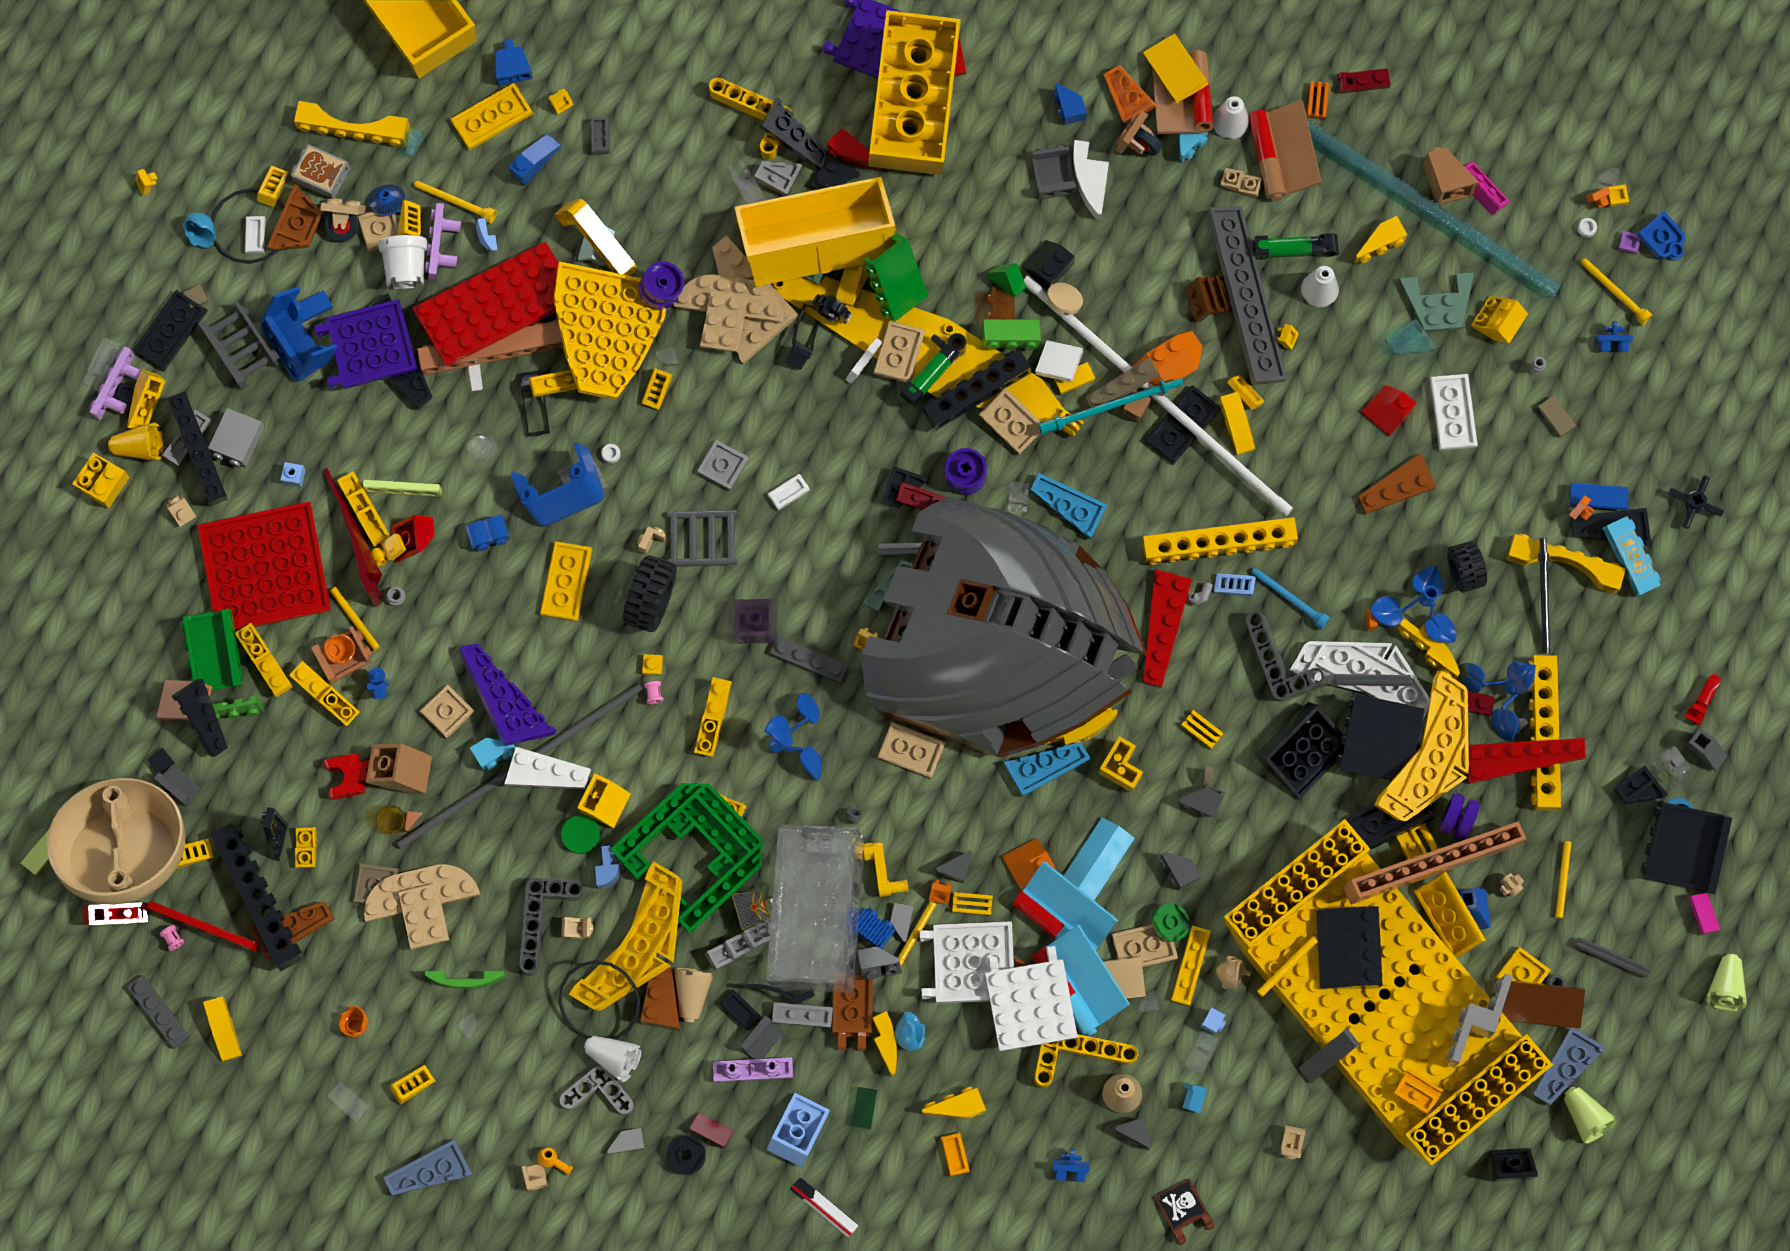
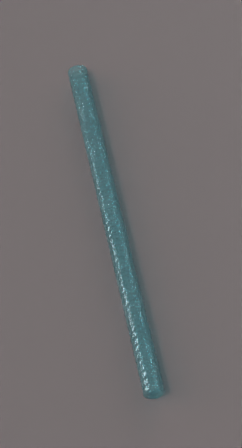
(1433, 210)

